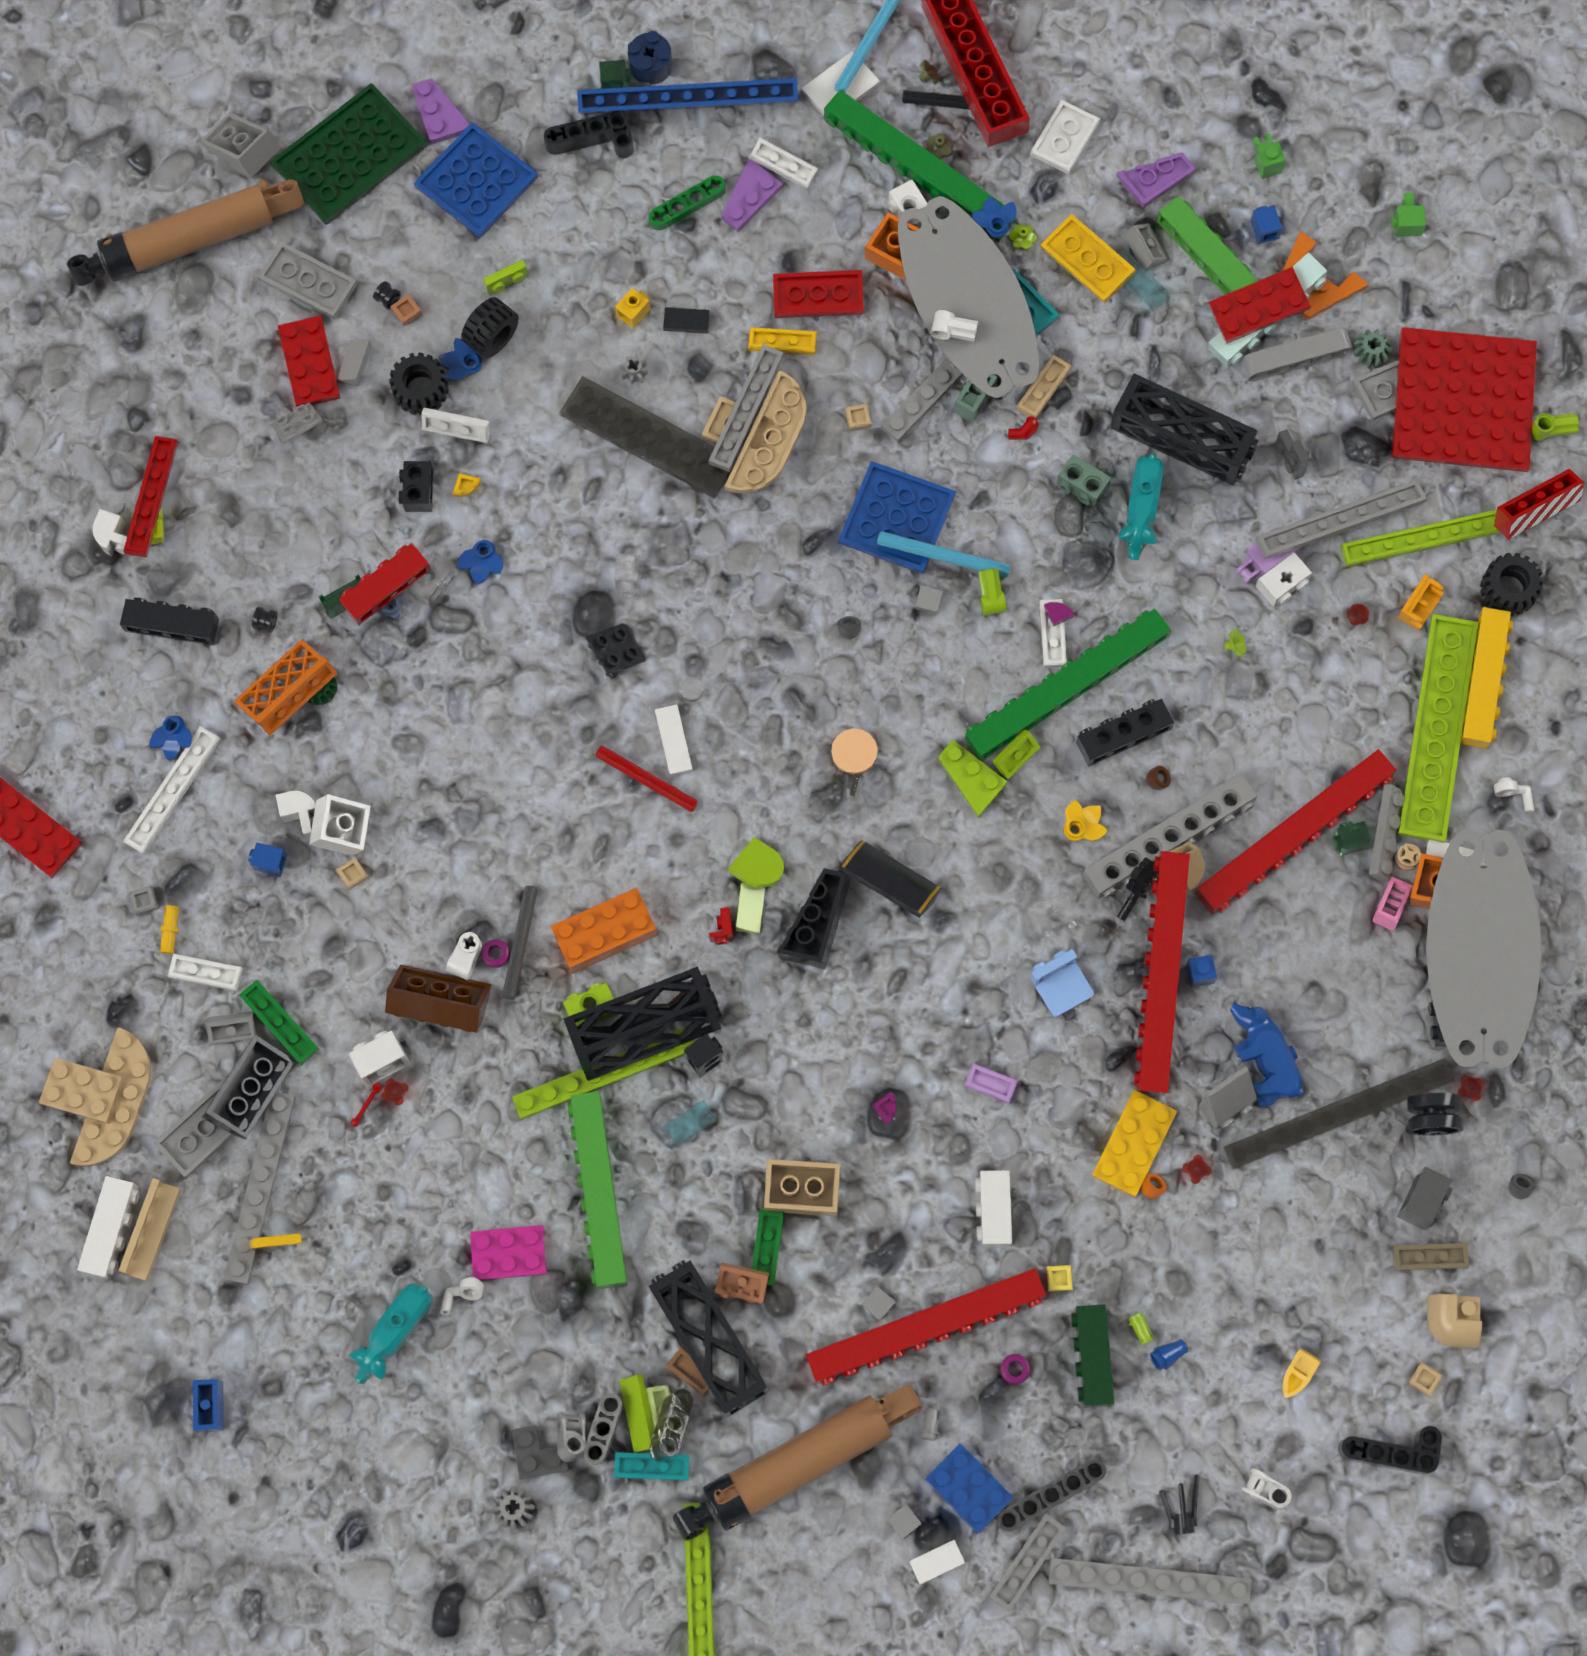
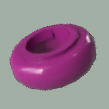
(495, 944)
(1019, 1359)

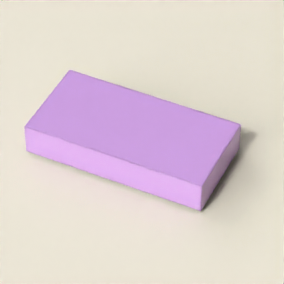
(990, 1083)

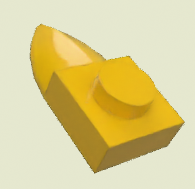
(1299, 1373)

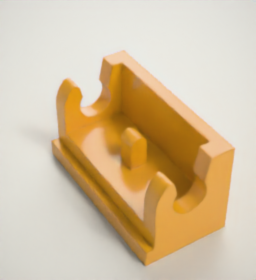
(1421, 602)

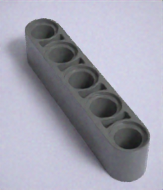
(1061, 1488)

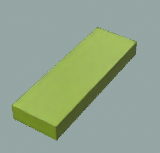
(637, 1412)

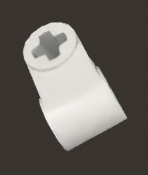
(463, 959)
(1265, 1489)

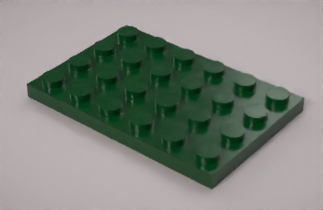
(349, 153)

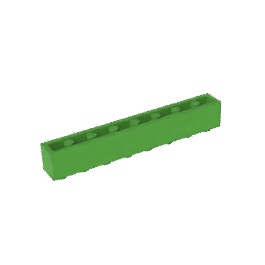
(599, 1192)

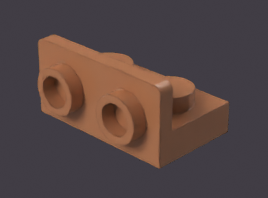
(741, 1283)

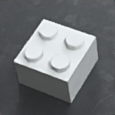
(339, 825)
(379, 1058)

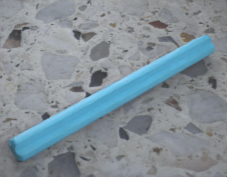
(866, 45)
(941, 553)

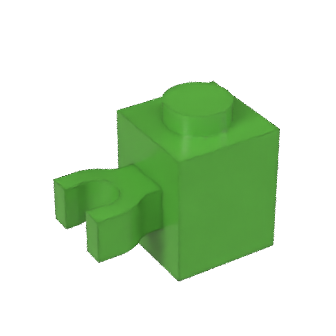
(1268, 157)
(1409, 219)

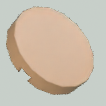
(854, 751)

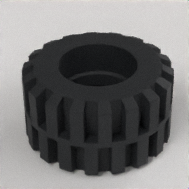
(489, 327)
(413, 368)
(1520, 569)

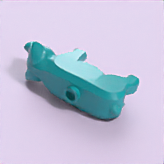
(1143, 505)
(392, 1331)

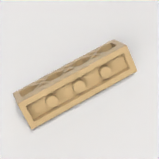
(149, 1230)

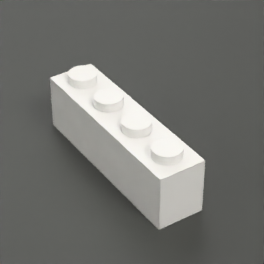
(108, 1228)

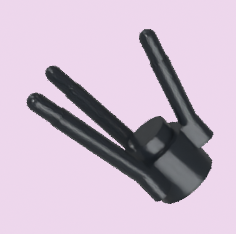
(1183, 1522)

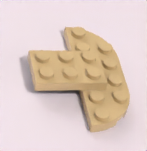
(769, 438)
(106, 1098)

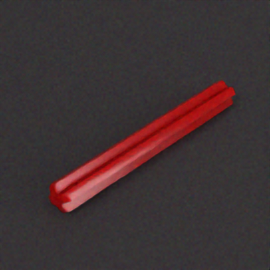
(646, 778)

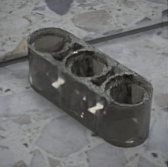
(663, 1433)

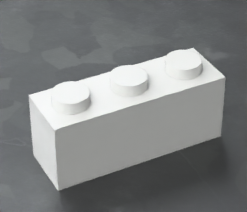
(994, 1208)

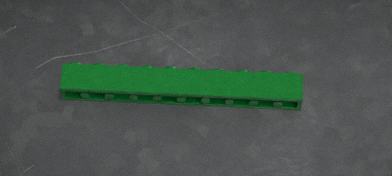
(904, 155)
(1068, 684)

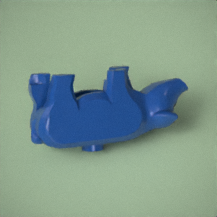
(1271, 1053)

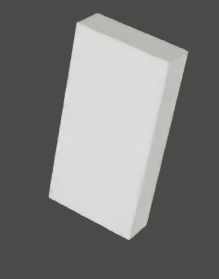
(937, 1562)

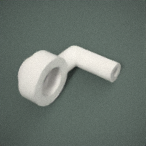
(1509, 787)
(469, 1289)

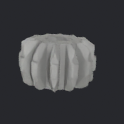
(508, 1501)

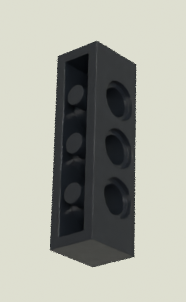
(1095, 752)

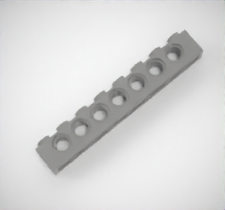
(1236, 788)

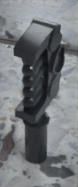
(1139, 881)

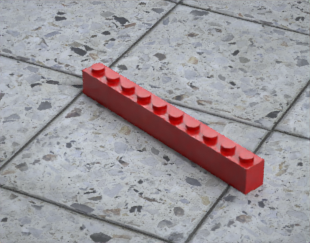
(1295, 832)
(1163, 972)
(925, 1326)

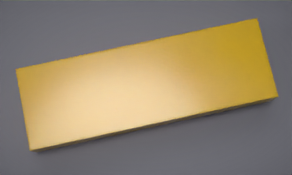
(783, 340)

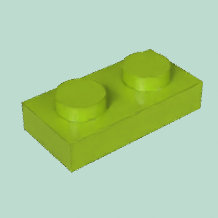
(505, 277)
(1016, 754)

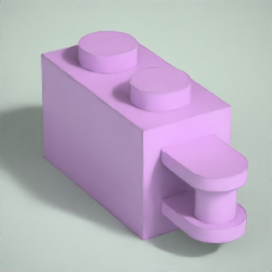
(1258, 563)

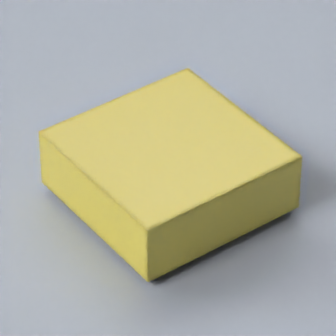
(1059, 1278)

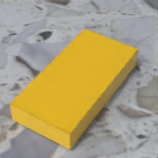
(275, 1241)

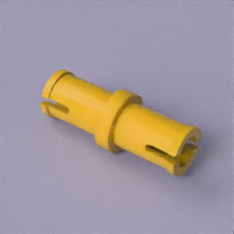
(169, 929)

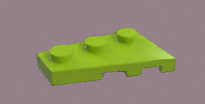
(973, 778)

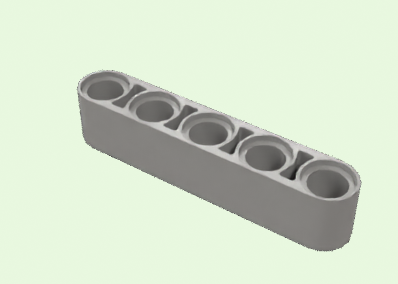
(1297, 354)

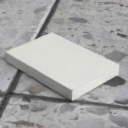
(822, 89)
(1065, 137)

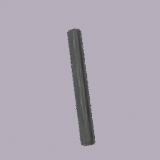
(519, 942)

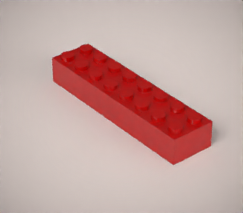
(977, 69)

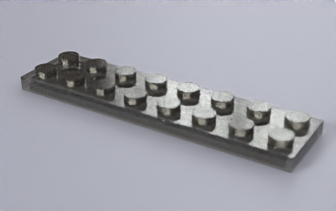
(644, 435)

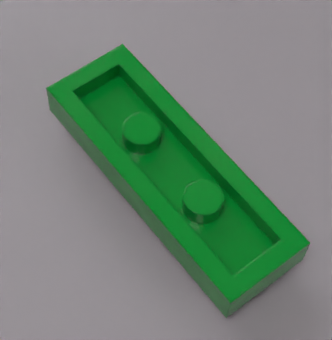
(768, 1243)

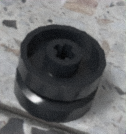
(1434, 1114)

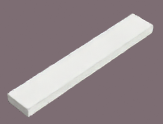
(171, 790)

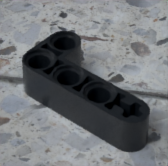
(588, 137)
(1388, 1452)

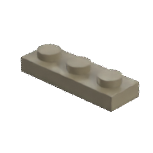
(1430, 1257)

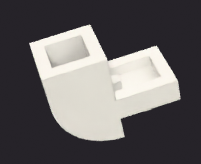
(108, 531)
(295, 806)

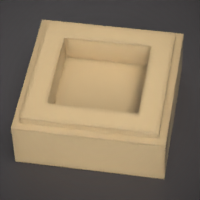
(858, 417)
(352, 873)
(1425, 1379)

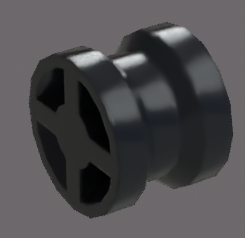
(386, 294)
(264, 619)

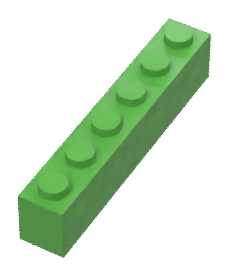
(1204, 246)

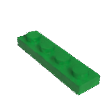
(279, 1022)

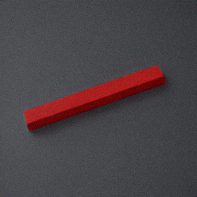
(150, 496)

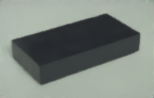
(686, 320)

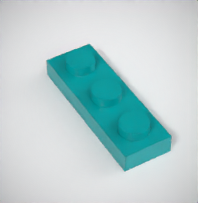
(645, 1467)

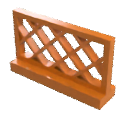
(293, 694)

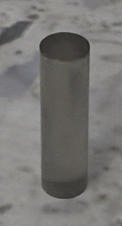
(854, 785)

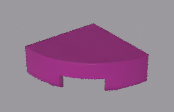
(1058, 612)
(886, 1108)

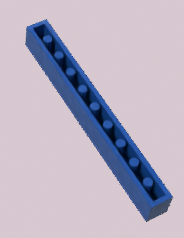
(687, 96)

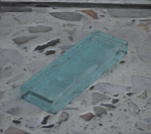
(1144, 284)

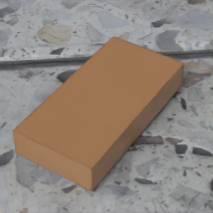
(684, 1368)

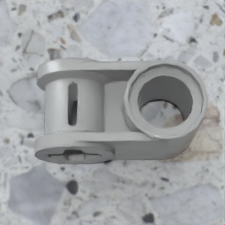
(570, 1430)

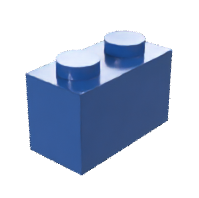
(208, 1405)

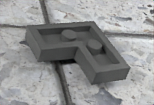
(1293, 453)
(531, 1459)

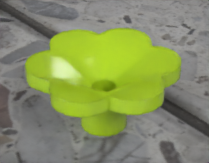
(1022, 240)
(1236, 643)

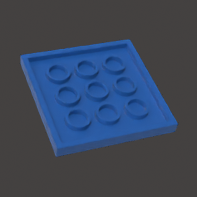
(476, 180)
(899, 506)

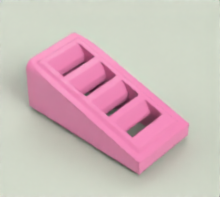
(1385, 916)

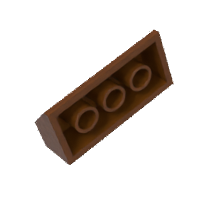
(437, 998)

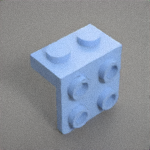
(1061, 983)

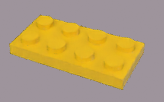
(1088, 258)
(1134, 1143)

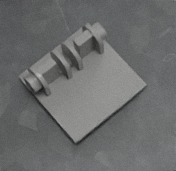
(296, 422)

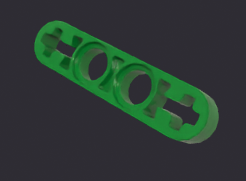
(689, 205)

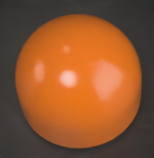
(1149, 1190)

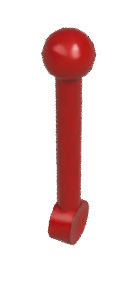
(376, 1089)

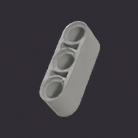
(603, 1416)

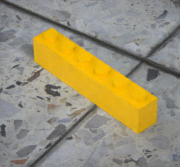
(1486, 677)

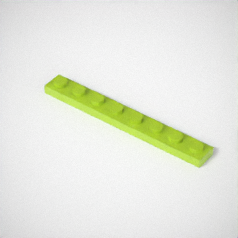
(559, 1090)

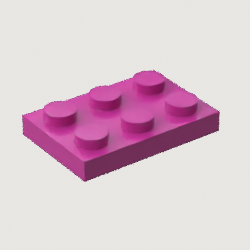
(508, 1253)

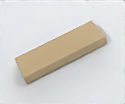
(1044, 387)

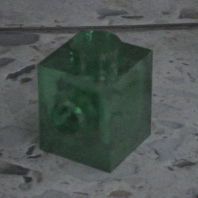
(614, 74)
(1351, 838)

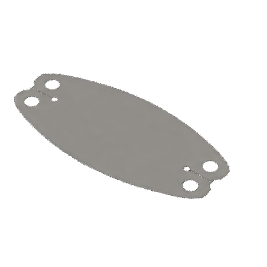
(969, 277)
(1483, 948)

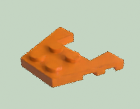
(1329, 294)

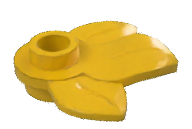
(1085, 820)

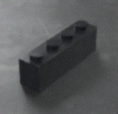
(169, 621)

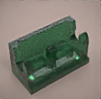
(331, 601)

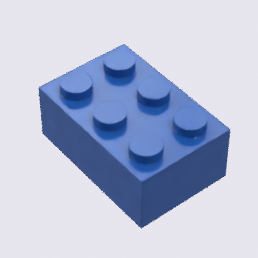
(968, 1488)

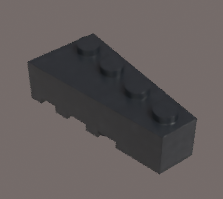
(815, 928)

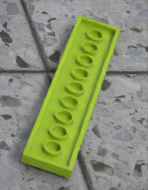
(1438, 728)

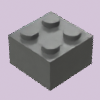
(1424, 1198)

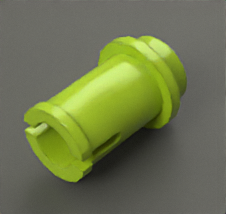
(1141, 1328)

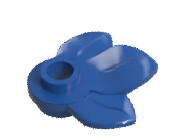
(995, 215)
(458, 361)
(479, 564)
(171, 739)

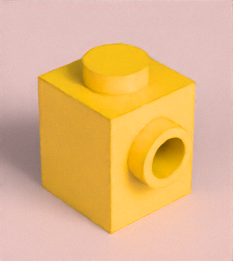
(633, 307)

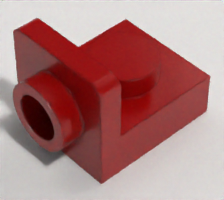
(725, 923)

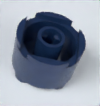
(650, 58)

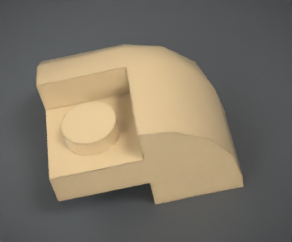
(1455, 1320)

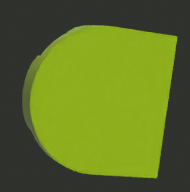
(758, 865)

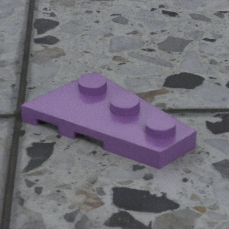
(438, 112)
(1155, 179)
(750, 195)

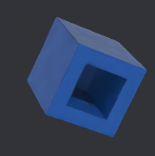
(1266, 224)
(267, 859)
(1201, 970)

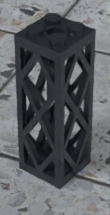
(1240, 436)
(643, 1011)
(675, 1283)

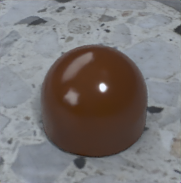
(1153, 780)

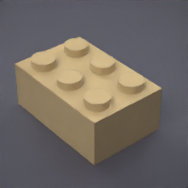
(802, 1187)

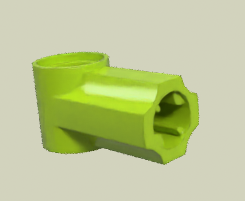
(1555, 426)
(992, 597)

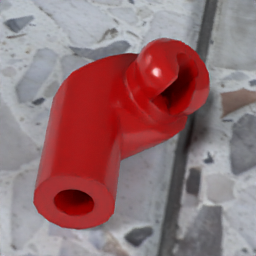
(1026, 431)

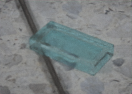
(690, 1123)

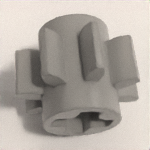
(630, 373)

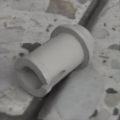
(424, 162)
(930, 1424)

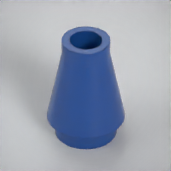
(1168, 1354)

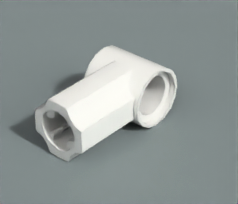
(947, 325)

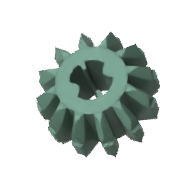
(1375, 340)

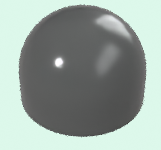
(849, 631)
(1518, 1191)

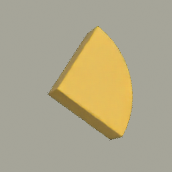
(465, 485)

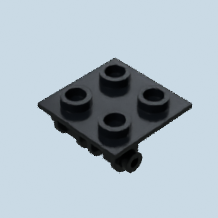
(615, 649)

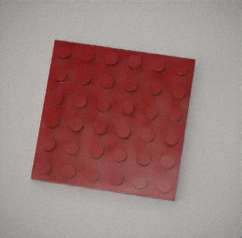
(1464, 399)

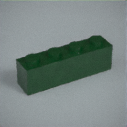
(1094, 1356)

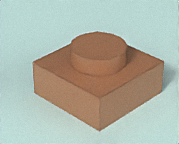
(406, 310)

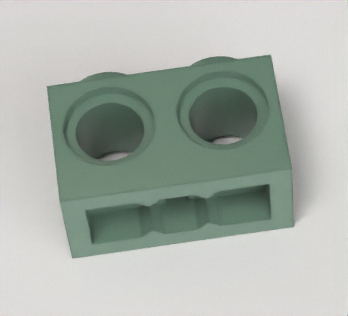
(972, 400)
(1087, 476)

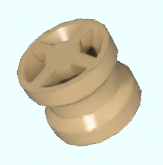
(1408, 852)

